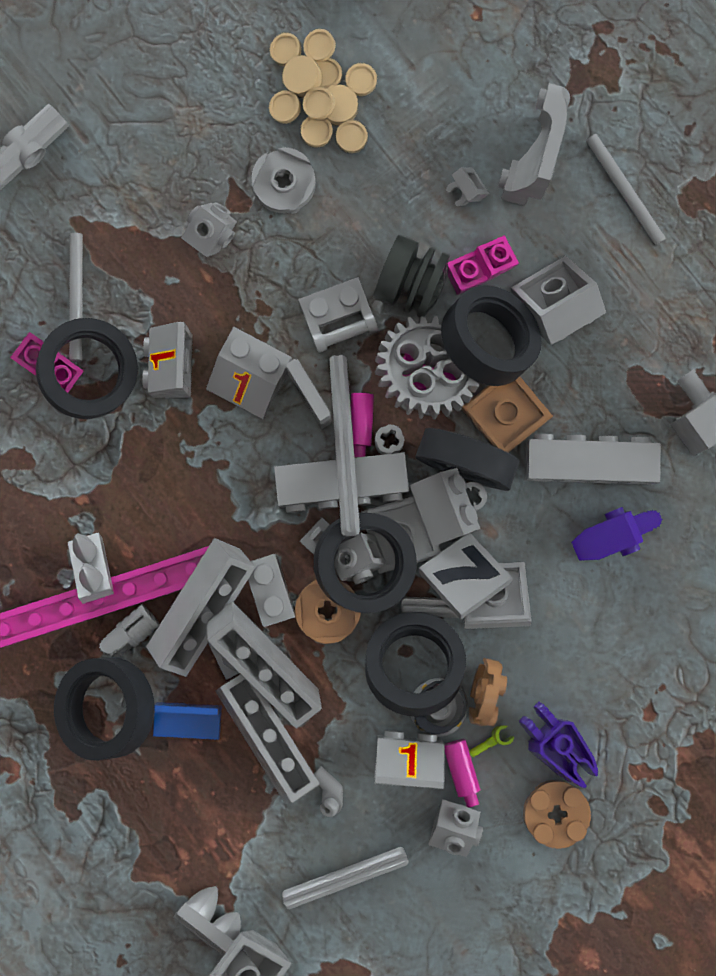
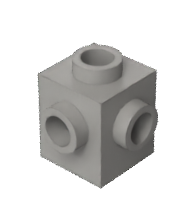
(209, 228)
(358, 558)
(455, 828)

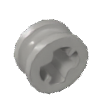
(482, 494)

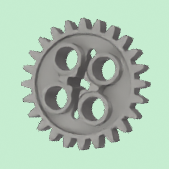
(440, 392)

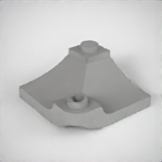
(534, 170)

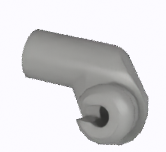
(332, 792)

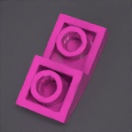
(481, 265)
(27, 353)

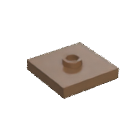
(507, 413)

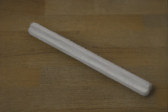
(344, 446)

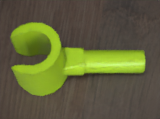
(491, 741)

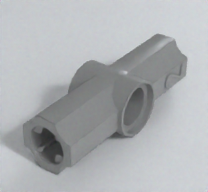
(26, 144)

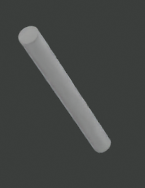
(626, 189)
(76, 290)

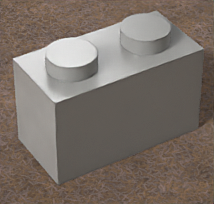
(445, 506)
(270, 591)

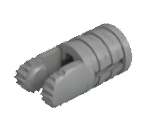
(129, 632)

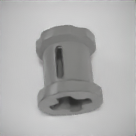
(385, 431)

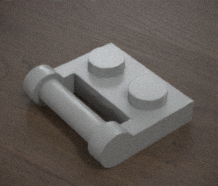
(334, 305)

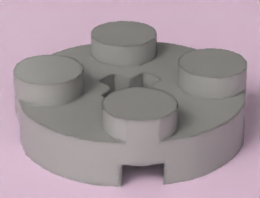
(277, 163)

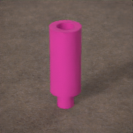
(362, 420)
(462, 771)

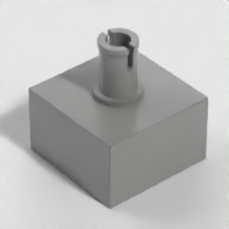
(698, 425)

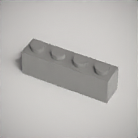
(592, 461)
(318, 482)
(208, 591)
(263, 665)
(267, 739)

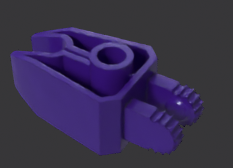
(616, 534)
(559, 746)

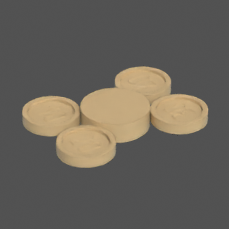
(302, 76)
(351, 134)

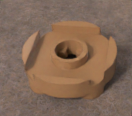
(315, 625)
(485, 689)
(572, 826)

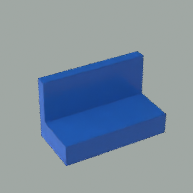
(187, 720)

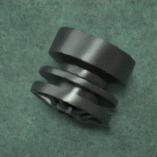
(411, 276)

